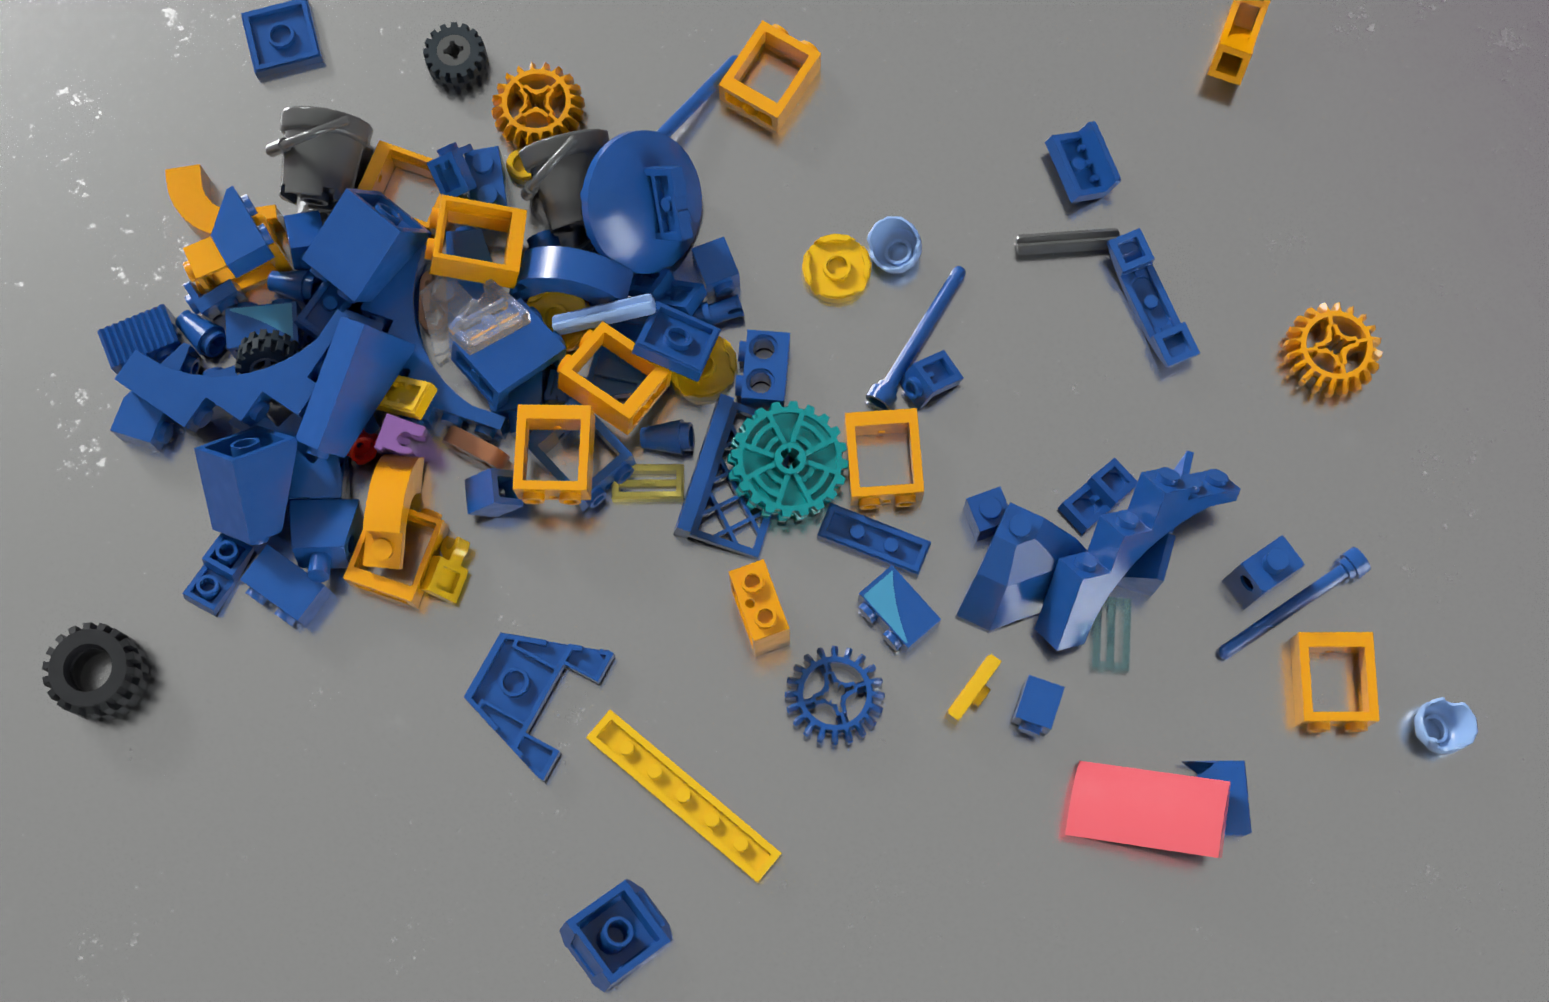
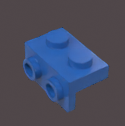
(1083, 163)

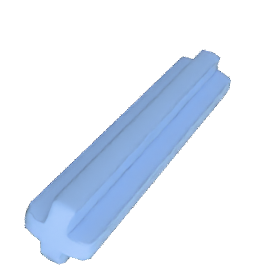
(609, 313)

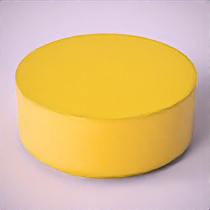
(516, 169)

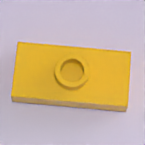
(408, 397)
(974, 691)

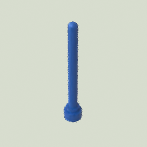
(696, 99)
(884, 393)
(1352, 565)

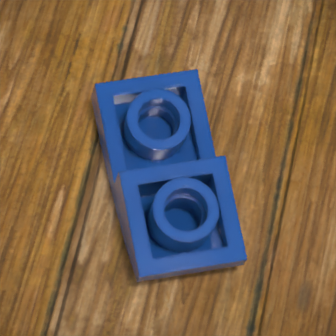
(219, 574)

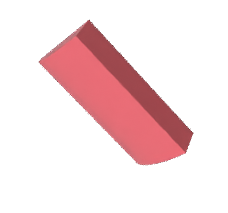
(1149, 809)

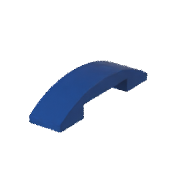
(1149, 299)

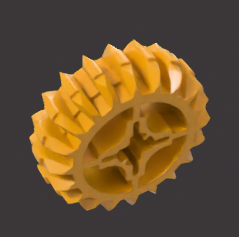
(551, 89)
(1330, 324)

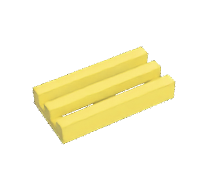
(652, 496)

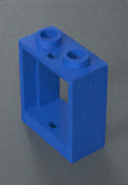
(617, 470)

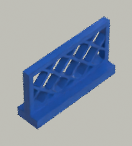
(705, 476)

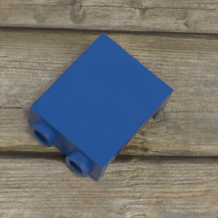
(511, 359)

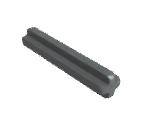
(1065, 241)

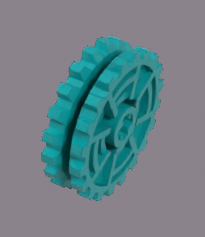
(765, 444)

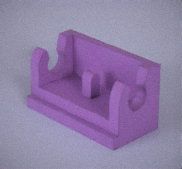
(396, 432)

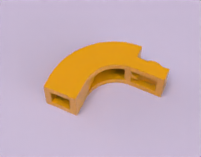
(1237, 40)
(192, 198)
(387, 509)

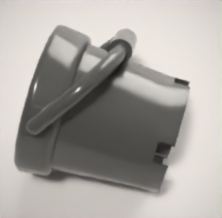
(319, 154)
(558, 174)

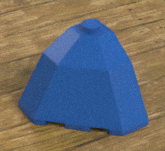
(1016, 569)

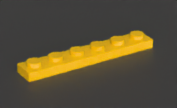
(684, 796)

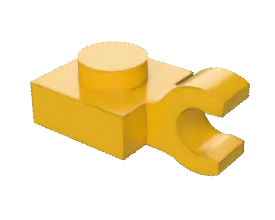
(445, 574)

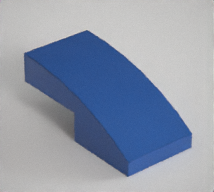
(665, 289)
(1098, 495)

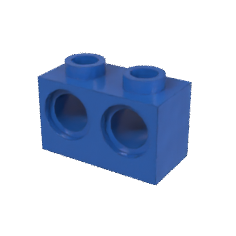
(769, 370)

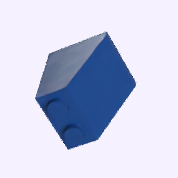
(364, 244)
(247, 482)

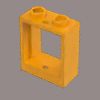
(754, 103)
(382, 165)
(479, 215)
(209, 269)
(619, 415)
(554, 418)
(884, 423)
(409, 595)
(759, 608)
(1333, 642)

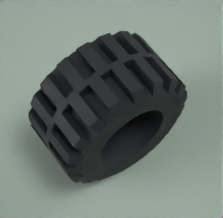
(69, 659)

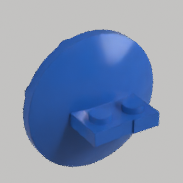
(642, 201)

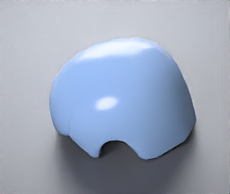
(894, 244)
(1445, 726)

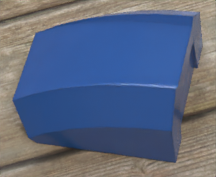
(616, 934)

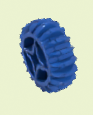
(818, 699)

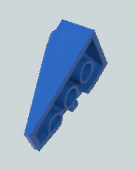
(1151, 567)

